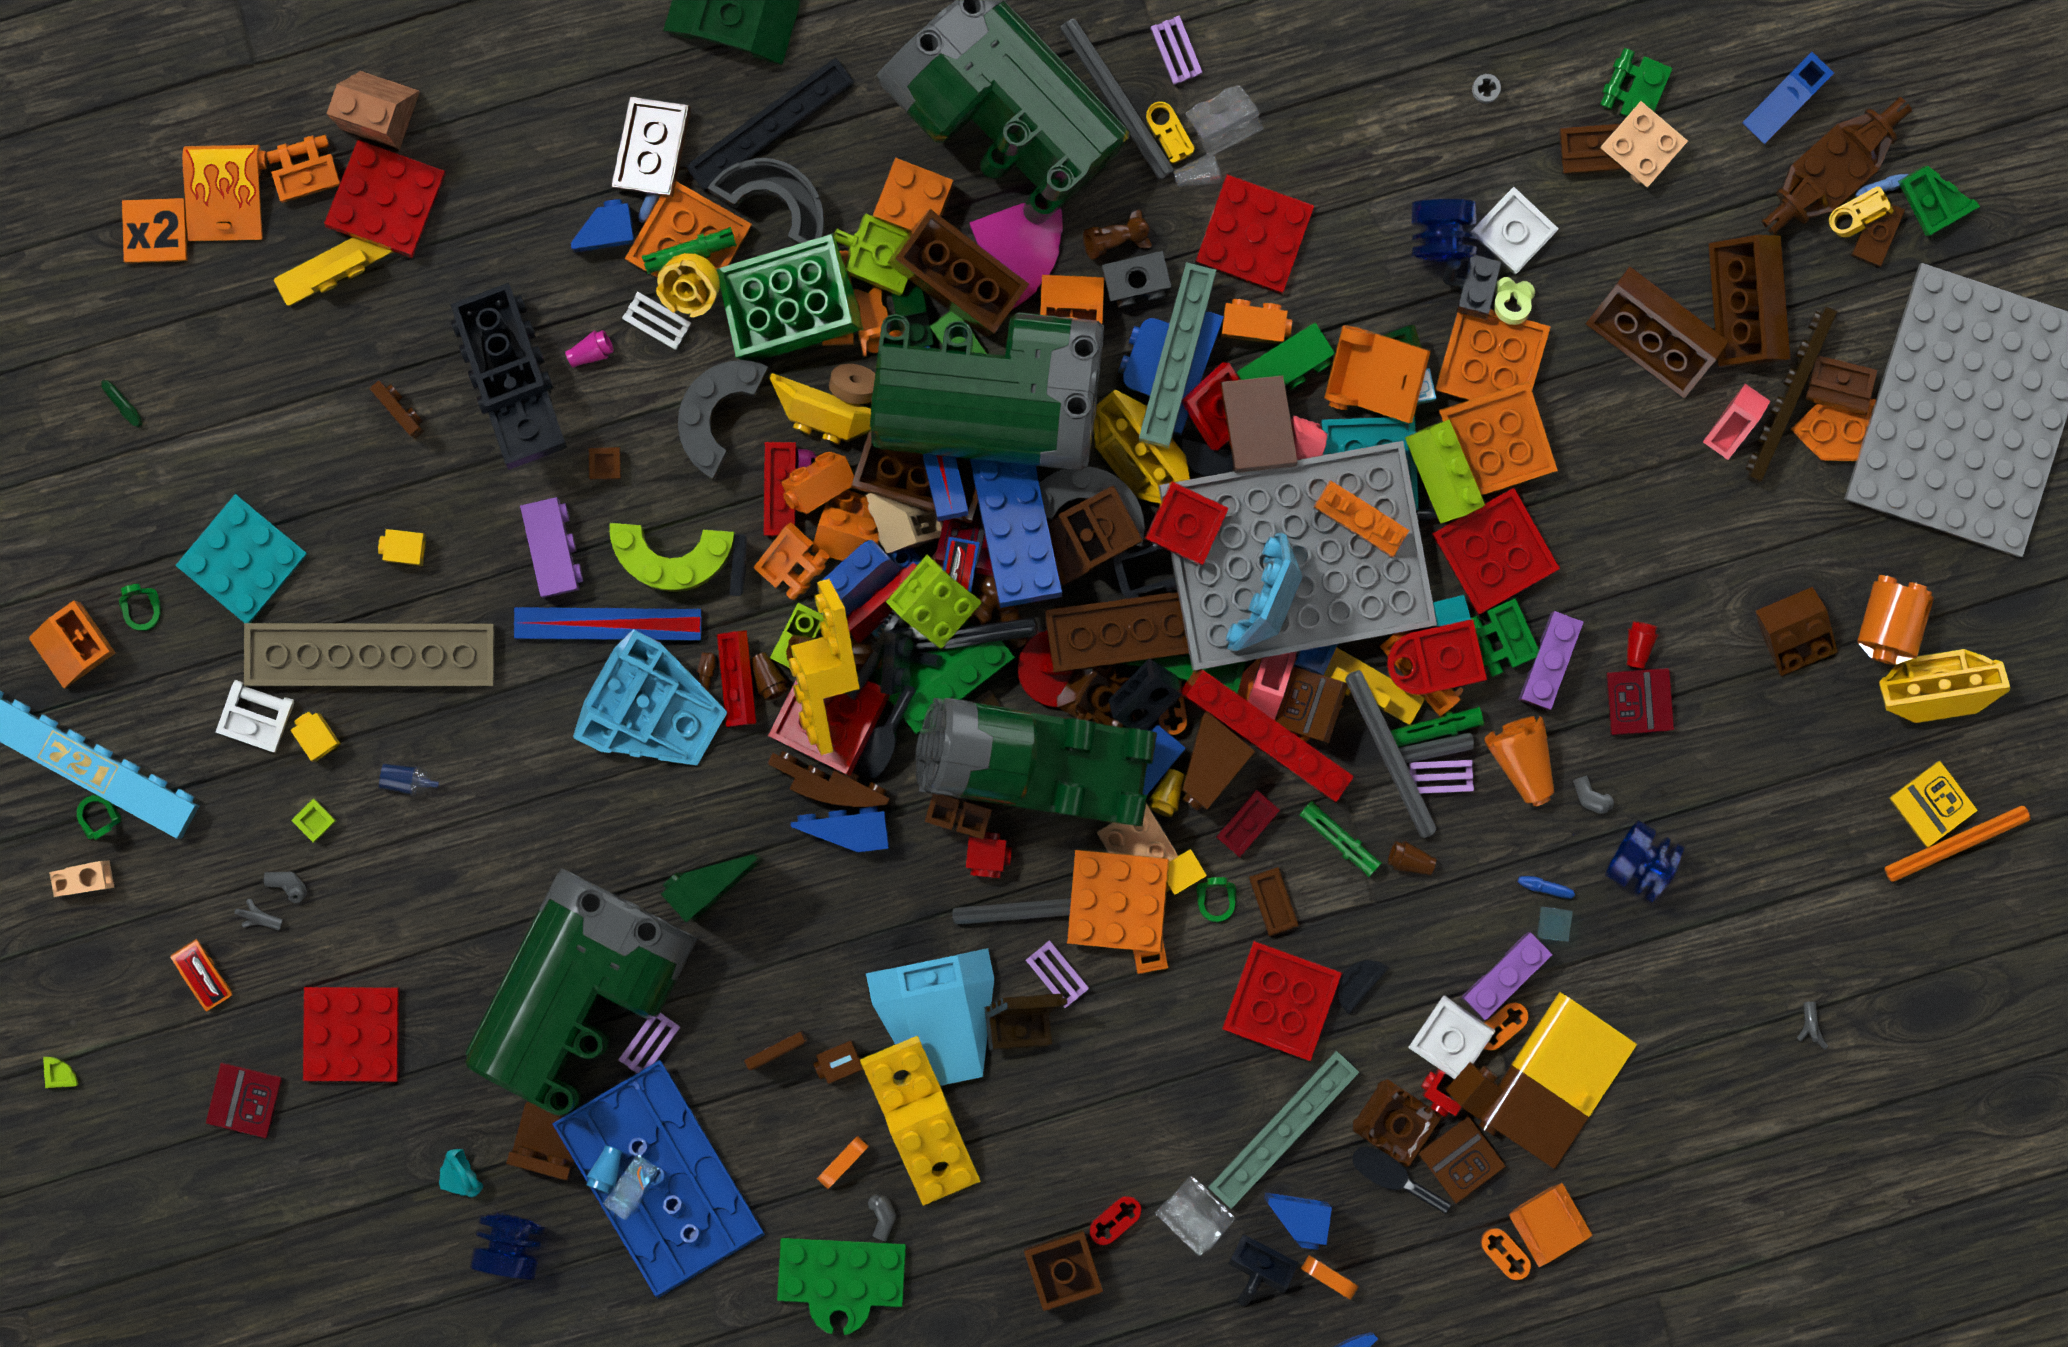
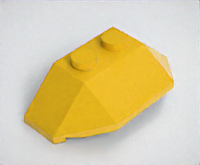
(821, 411)
(1135, 462)
(1943, 685)

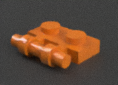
(305, 177)
(784, 554)

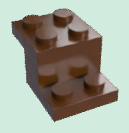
(1091, 534)

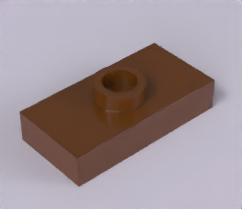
(1877, 237)

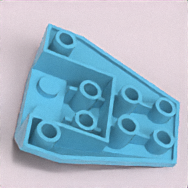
(1272, 604)
(941, 1005)

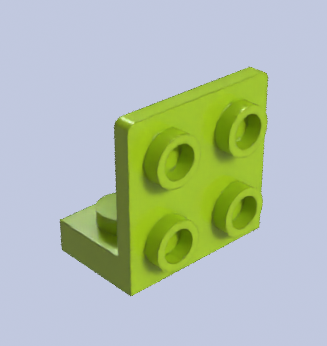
(933, 602)

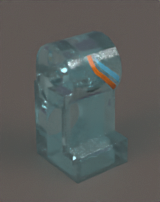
(631, 1187)

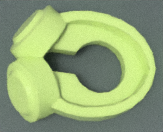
(1522, 291)

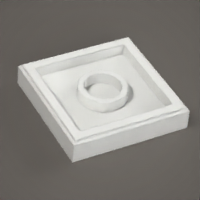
(1514, 230)
(1451, 1038)

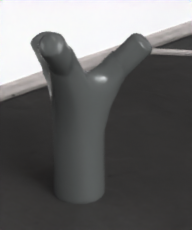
(257, 917)
(1811, 1025)

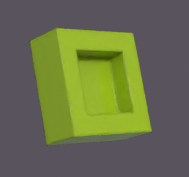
(313, 820)

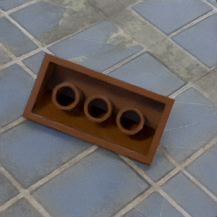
(958, 273)
(1750, 299)
(1657, 332)
(904, 478)

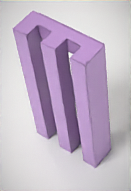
(1166, 25)
(1449, 776)
(1040, 953)
(633, 1065)

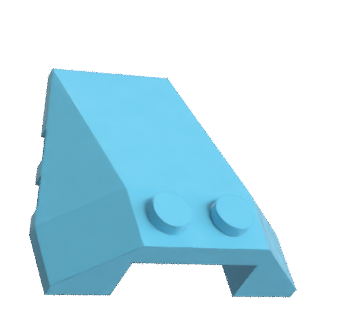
(648, 706)

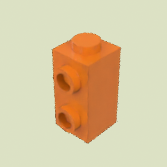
(1255, 323)
(818, 482)

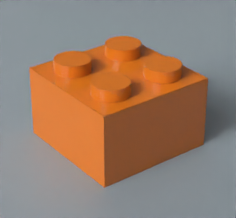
(910, 194)

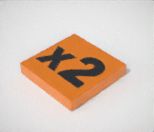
(154, 230)

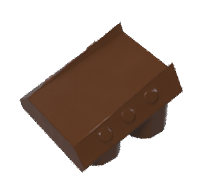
(1088, 694)
(1396, 1122)

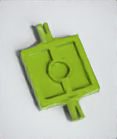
(870, 252)

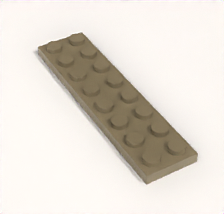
(368, 654)

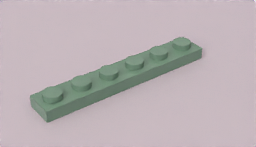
(1177, 355)
(1283, 1129)

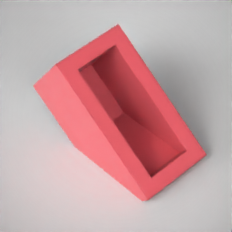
(1736, 421)
(1271, 683)

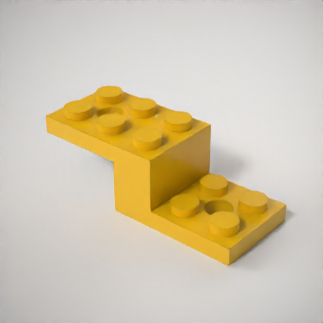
(823, 667)
(920, 1120)

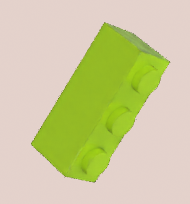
(1444, 471)

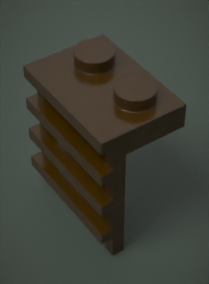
(1021, 1021)

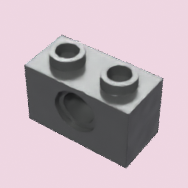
(1150, 266)

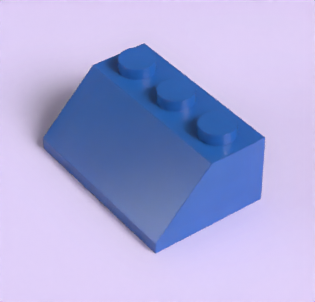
(1303, 1218)

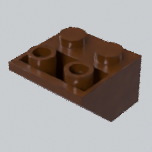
(1797, 631)

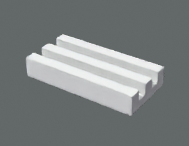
(633, 307)

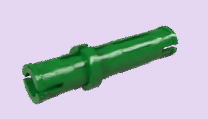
(702, 246)
(1438, 727)
(1367, 864)

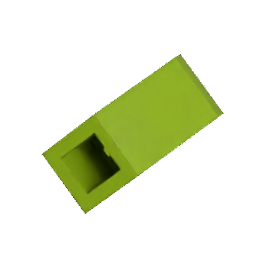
(801, 623)

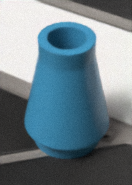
(605, 1170)

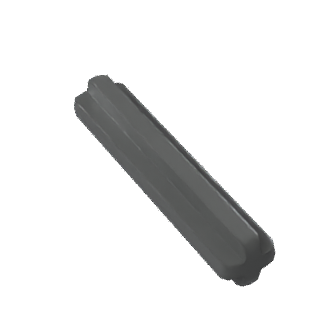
(1437, 748)

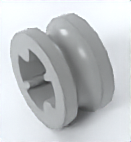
(1479, 82)

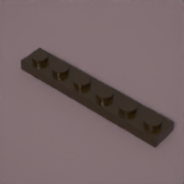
(1784, 406)

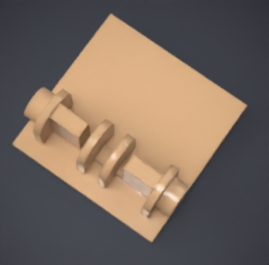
(1644, 144)
(1138, 840)

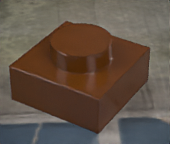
(604, 463)

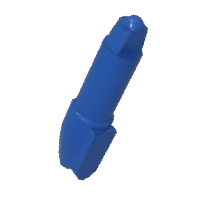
(1539, 885)

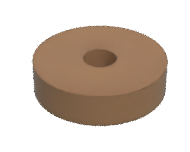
(852, 383)

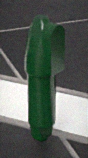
(126, 409)

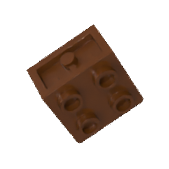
(539, 1145)

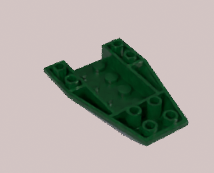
(747, 25)

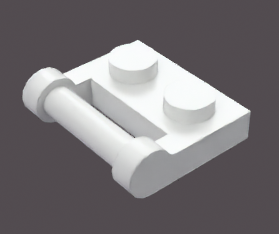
(250, 726)

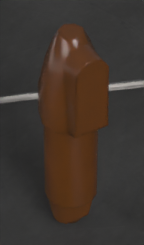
(706, 669)

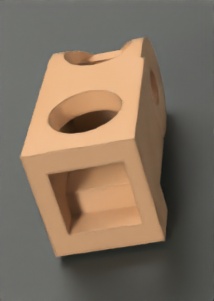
(82, 878)

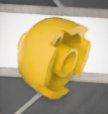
(688, 284)

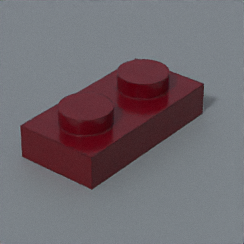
(1247, 823)

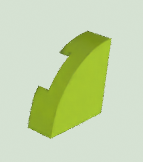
(58, 1073)

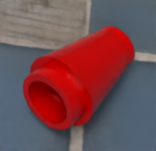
(1640, 643)

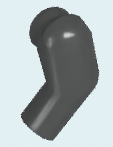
(1592, 800)
(288, 882)
(885, 1214)

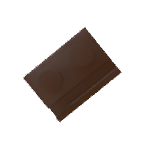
(1582, 149)
(1841, 385)
(390, 399)

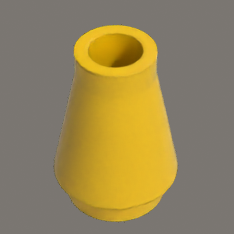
(1167, 794)

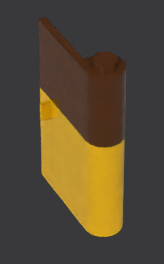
(1557, 1080)

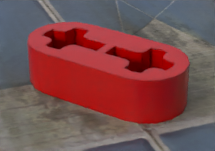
(1110, 1214)

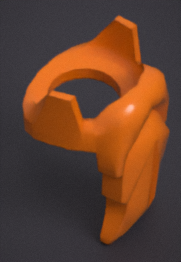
(872, 317)

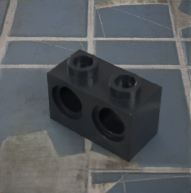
(1145, 696)

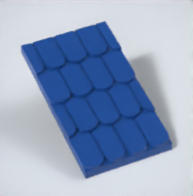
(692, 1207)

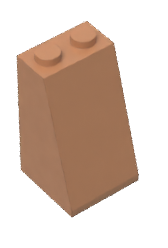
(373, 108)

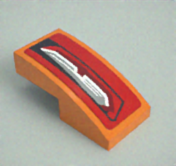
(201, 975)

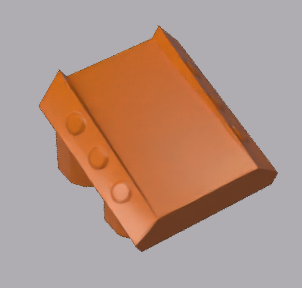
(1550, 1224)

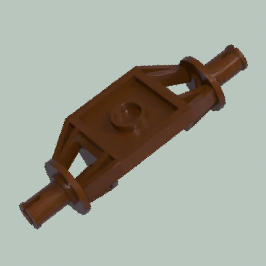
(1836, 166)

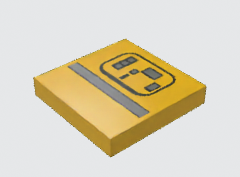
(1933, 804)

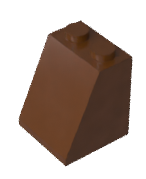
(1213, 762)

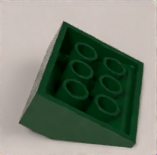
(699, 889)

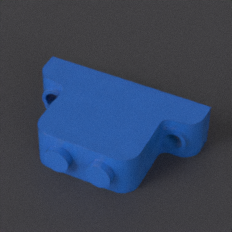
(1148, 342)
(866, 572)

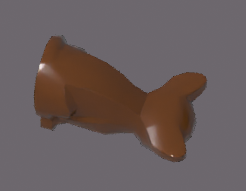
(1099, 240)

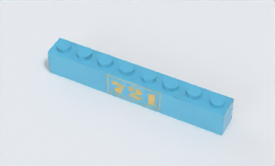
(95, 769)

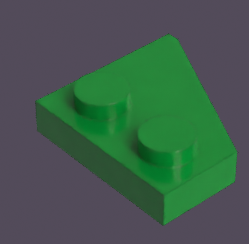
(1934, 199)

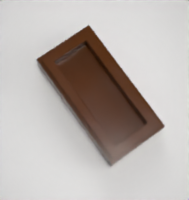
(1273, 901)

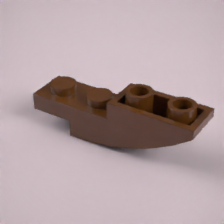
(839, 790)

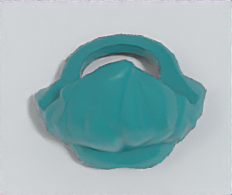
(457, 1175)

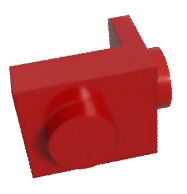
(1441, 1102)

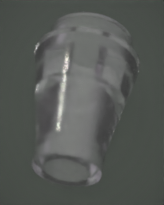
(1199, 172)

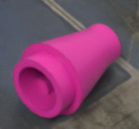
(590, 349)

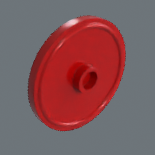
(1036, 671)

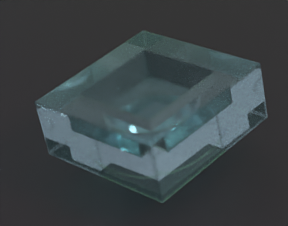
(1554, 924)

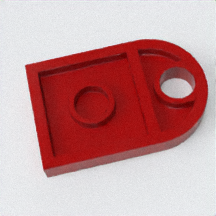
(1439, 658)

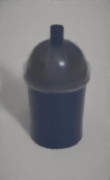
(406, 779)

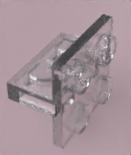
(1224, 120)
(1195, 1216)

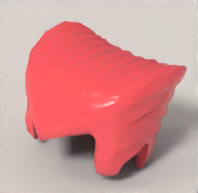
(1308, 438)

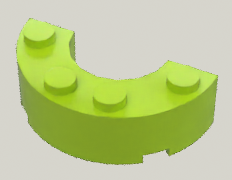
(674, 573)

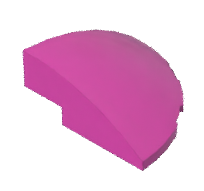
(1020, 244)

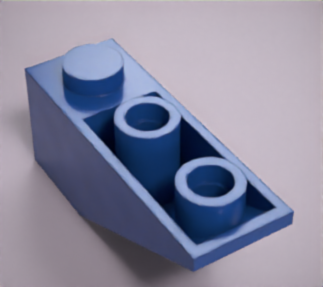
(1788, 97)
(856, 832)

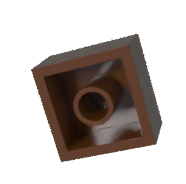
(1063, 1270)

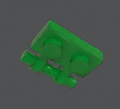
(1646, 87)
(1512, 633)

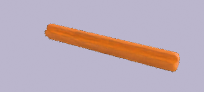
(1957, 843)

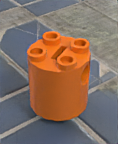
(1895, 620)

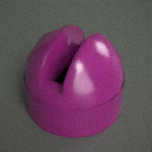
(804, 457)

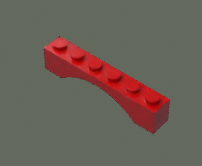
(1266, 734)

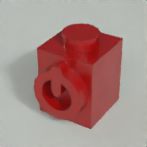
(988, 855)

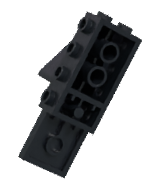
(508, 374)

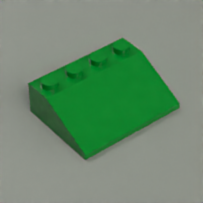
(788, 299)
(959, 675)

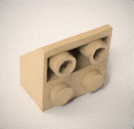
(902, 524)

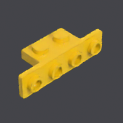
(327, 268)
(1386, 693)

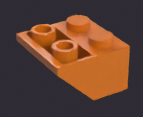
(1072, 297)
(845, 525)
(71, 643)

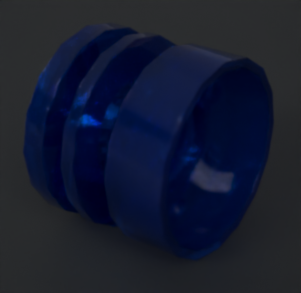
(1443, 229)
(1644, 861)
(507, 1246)

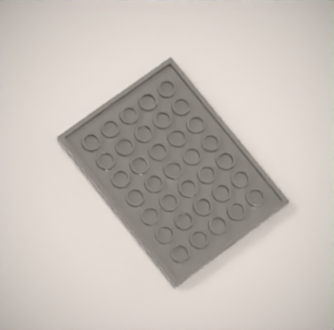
(1967, 412)
(1346, 582)

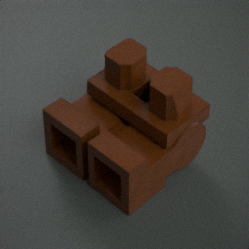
(970, 814)

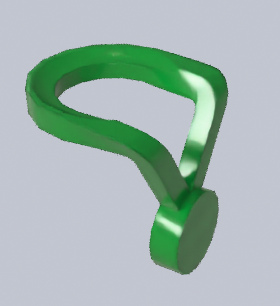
(135, 589)
(113, 813)
(1212, 882)

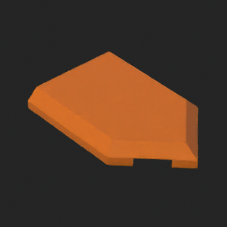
(1833, 432)

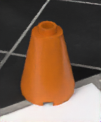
(1524, 758)

